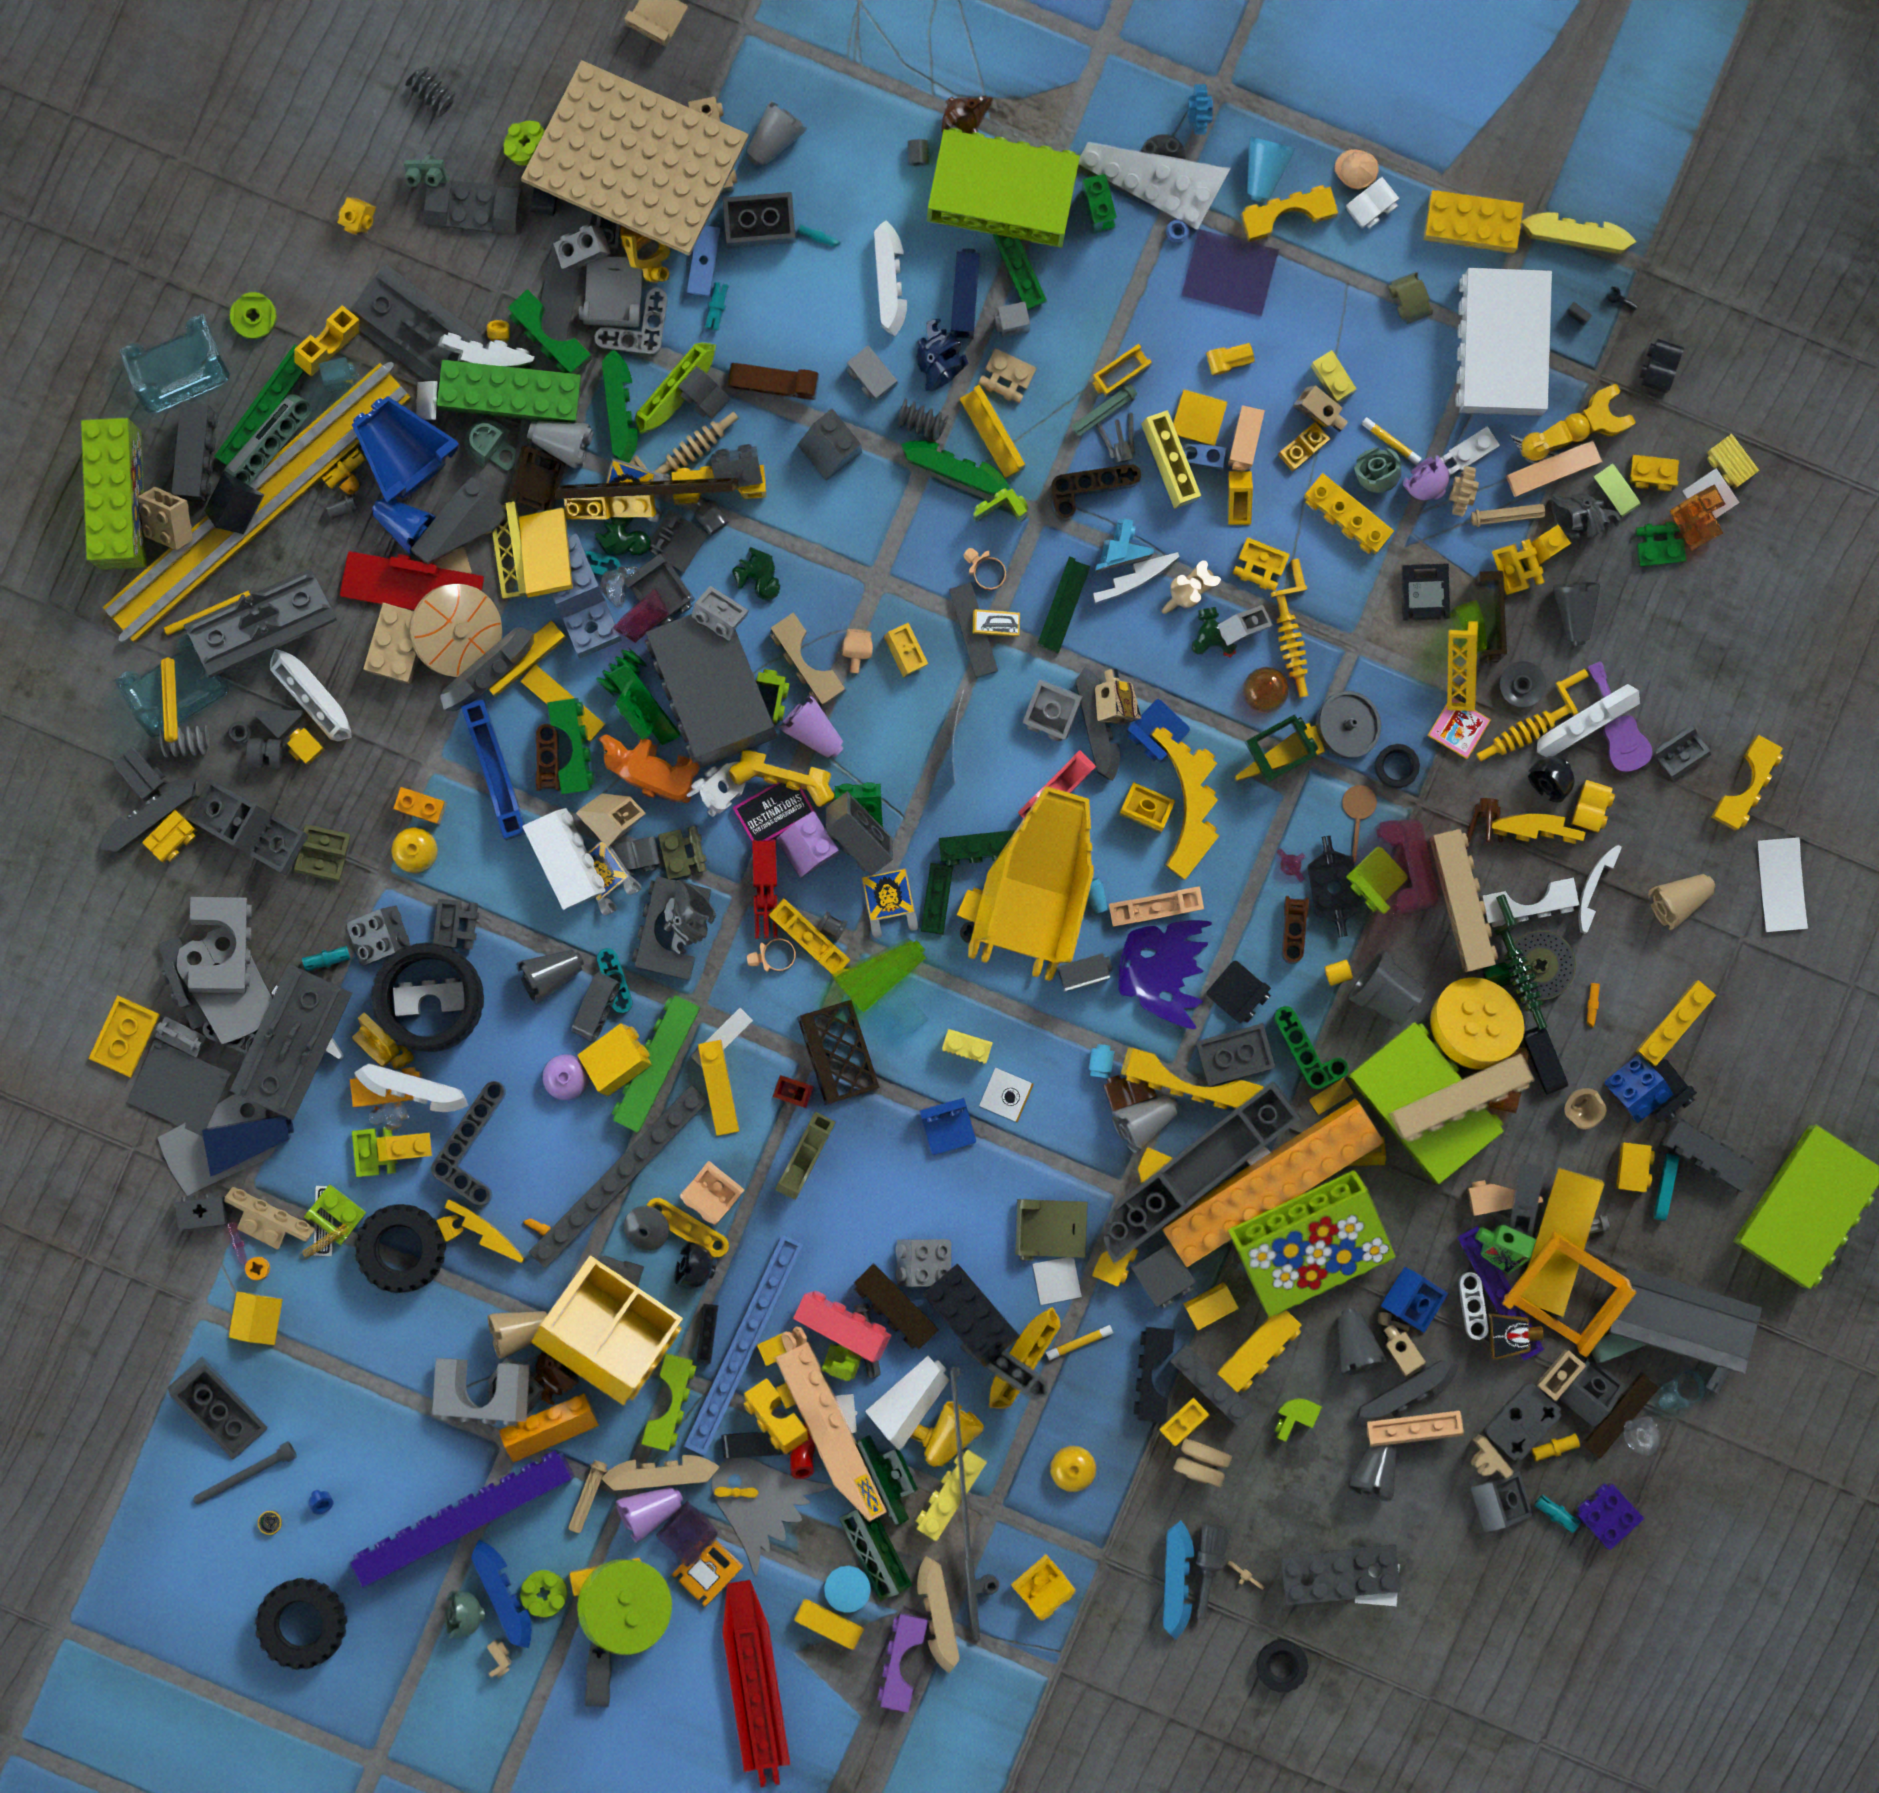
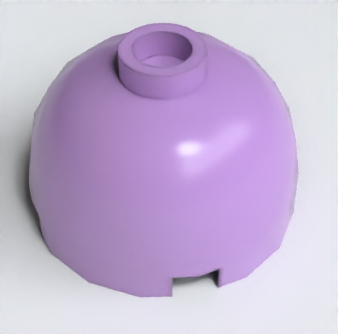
(1428, 480)
(565, 1077)

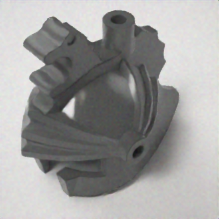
(1582, 515)
(687, 916)

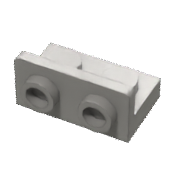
(719, 612)

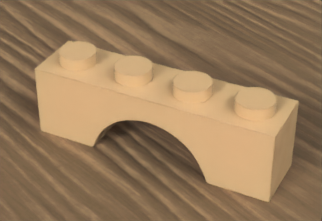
(790, 635)

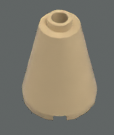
(1680, 898)
(513, 1330)

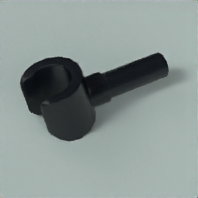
(1621, 299)

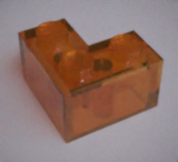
(1696, 517)

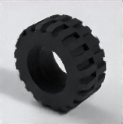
(368, 1248)
(273, 1640)

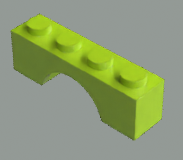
(676, 1372)

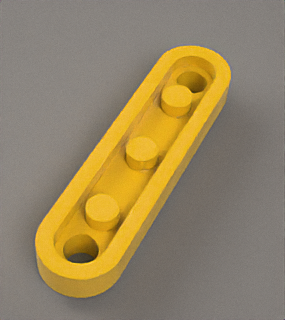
(691, 1228)

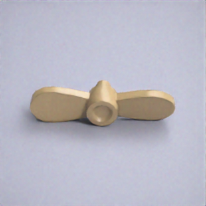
(1245, 1575)

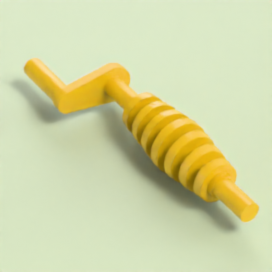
(1286, 618)
(1538, 724)

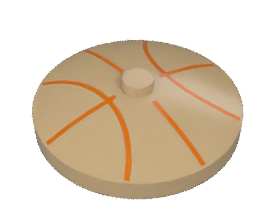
(454, 628)

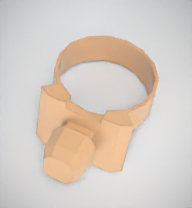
(971, 556)
(754, 959)

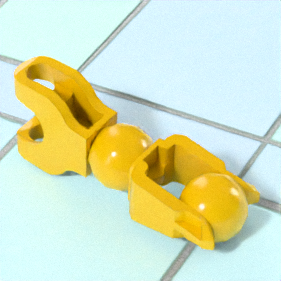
(1578, 426)

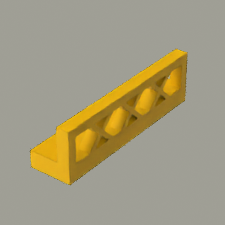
(992, 432)
(544, 642)
(1471, 666)

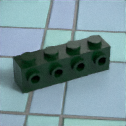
(973, 847)

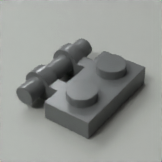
(448, 923)

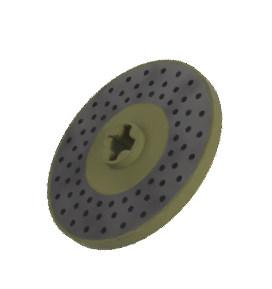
(1558, 955)

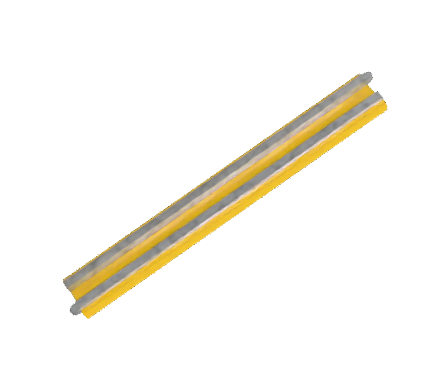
(281, 481)

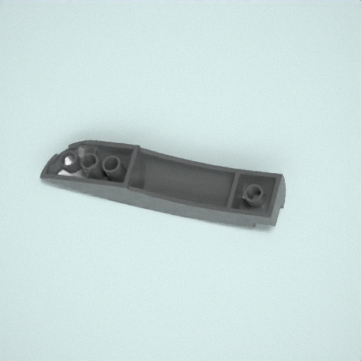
(1197, 1169)

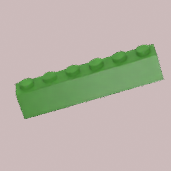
(663, 1051)

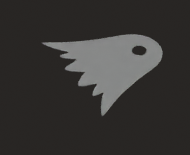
(762, 1515)

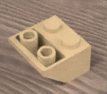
(611, 816)

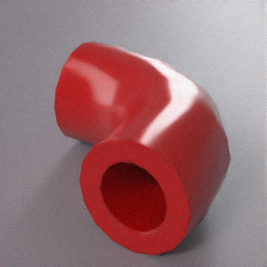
(802, 1458)

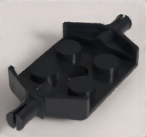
(1329, 867)

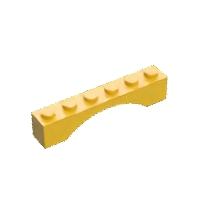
(1146, 1067)
(1105, 1268)

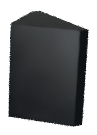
(233, 504)

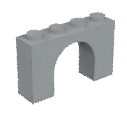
(230, 975)
(452, 1399)

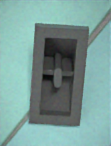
(280, 722)

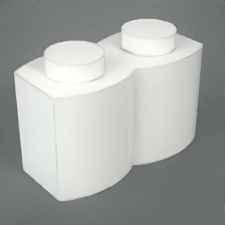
(1372, 203)

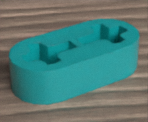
(601, 558)

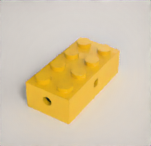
(1473, 221)

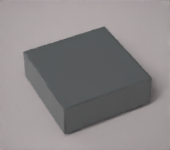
(1578, 313)

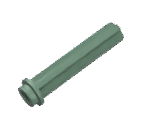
(1104, 410)

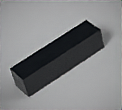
(707, 1333)

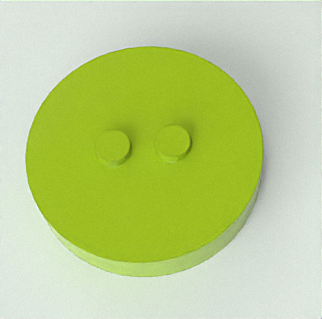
(624, 1606)

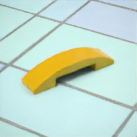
(809, 937)

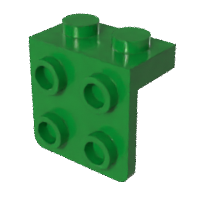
(866, 795)

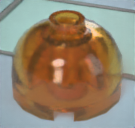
(1265, 690)

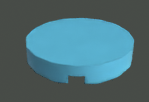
(847, 1589)

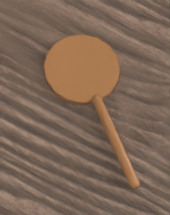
(1359, 804)

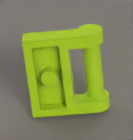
(340, 1208)

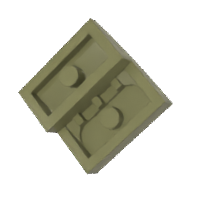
(323, 853)

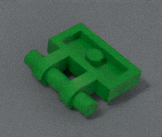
(1660, 552)

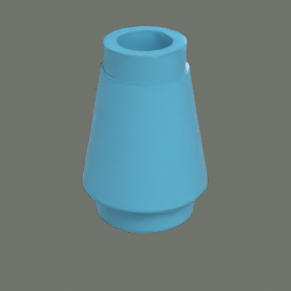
(1097, 896)

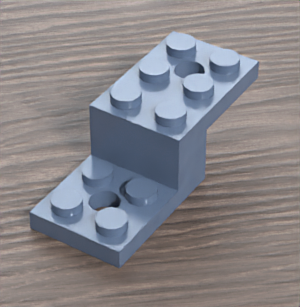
(585, 606)

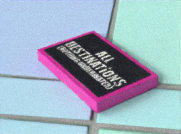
(772, 811)

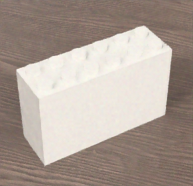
(1504, 341)

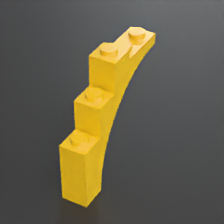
(1192, 770)

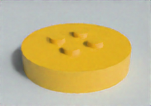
(1477, 1023)

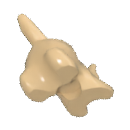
(1188, 590)

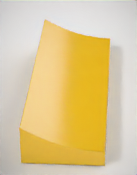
(1570, 1215)

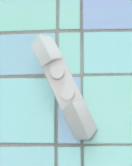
(887, 248)
(310, 695)
(1588, 721)
(442, 1097)

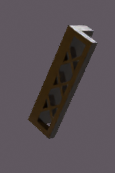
(1624, 1410)

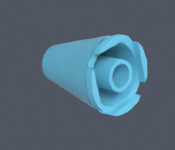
(1266, 167)

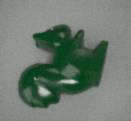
(619, 542)
(762, 569)

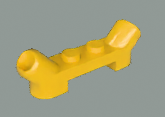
(753, 765)

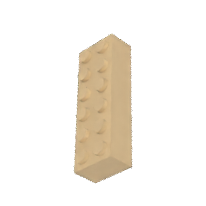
(1462, 900)
(1461, 1096)

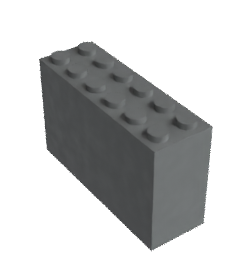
(709, 690)

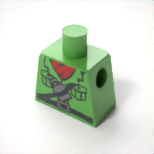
(1505, 1247)

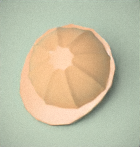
(1357, 169)

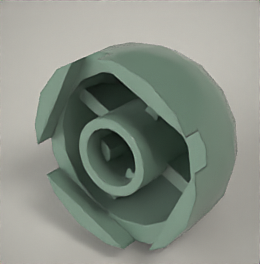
(1378, 470)
(463, 1614)

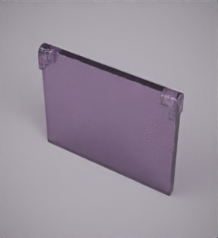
(1230, 272)

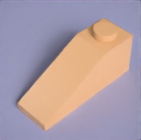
(1490, 1198)

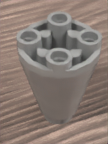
(562, 439)

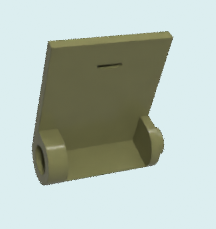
(1048, 1228)

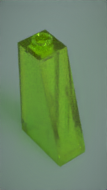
(877, 974)

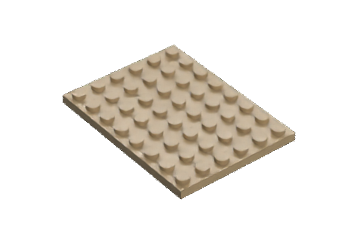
(635, 157)

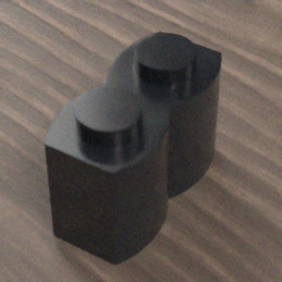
(1661, 365)

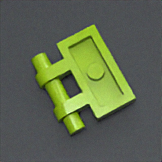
(367, 1153)

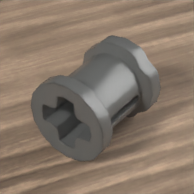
(832, 925)

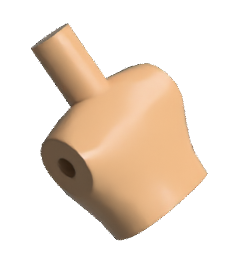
(857, 646)

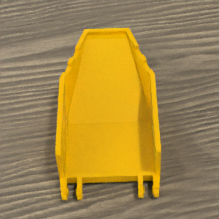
(1039, 884)

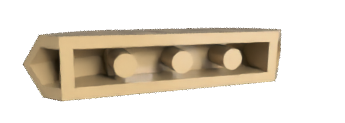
(628, 1476)
(932, 1583)

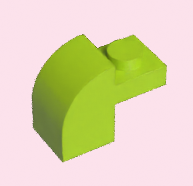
(1299, 1410)

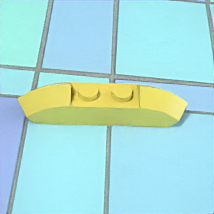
(1568, 232)

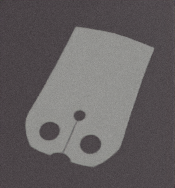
(228, 1013)
(186, 1150)

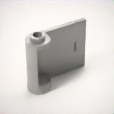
(612, 293)

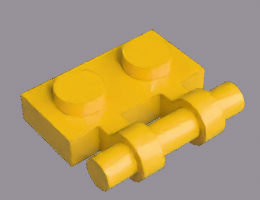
(1263, 557)
(1509, 561)

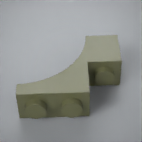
(805, 1155)

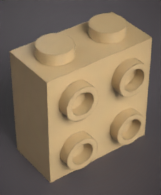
(165, 518)

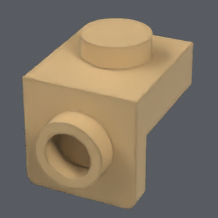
(500, 1653)

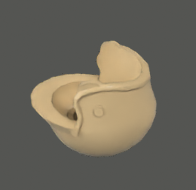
(1585, 1108)

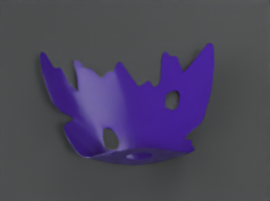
(1164, 970)

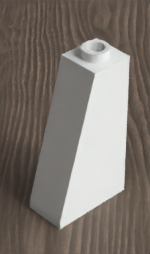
(908, 1401)

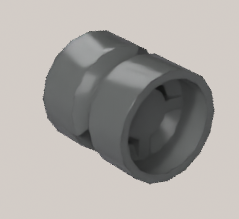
(264, 753)

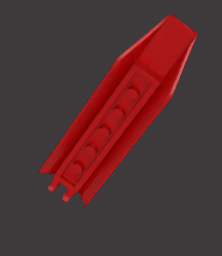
(754, 1682)

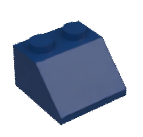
(1414, 1299)

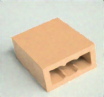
(1245, 438)

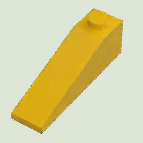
(1284, 753)
(718, 1087)

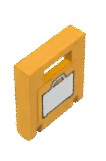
(707, 1575)

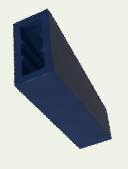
(965, 293)
(243, 1140)

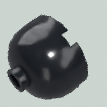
(1552, 777)
(695, 1266)

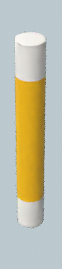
(1391, 441)
(1080, 1342)

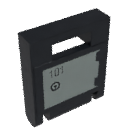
(1425, 595)

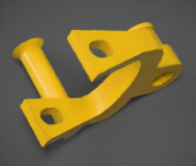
(651, 265)

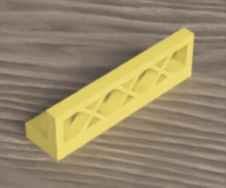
(513, 522)

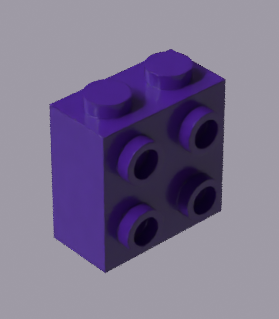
(1609, 1515)

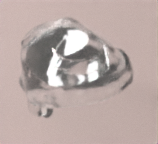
(613, 584)
(1642, 1435)

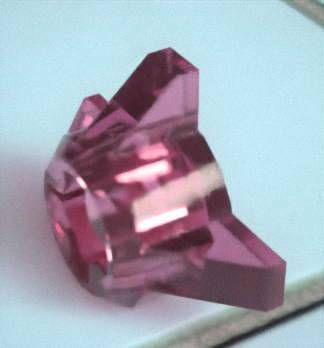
(1293, 863)

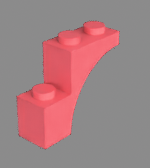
(1066, 779)

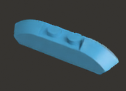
(1178, 1547)

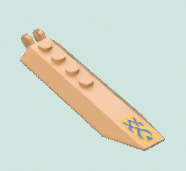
(828, 1424)

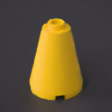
(943, 1442)

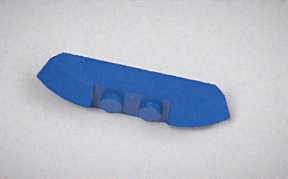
(515, 1623)

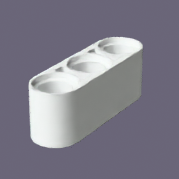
(1467, 1295)

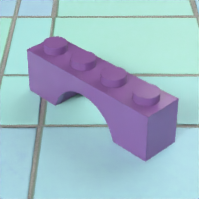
(909, 1632)

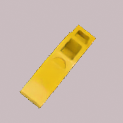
(610, 507)
(1528, 825)

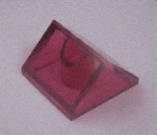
(642, 617)

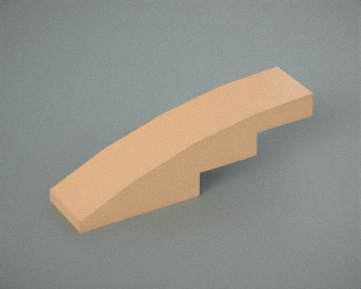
(1553, 468)

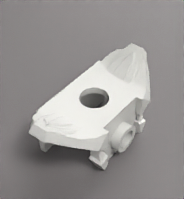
(710, 792)

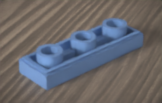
(702, 274)

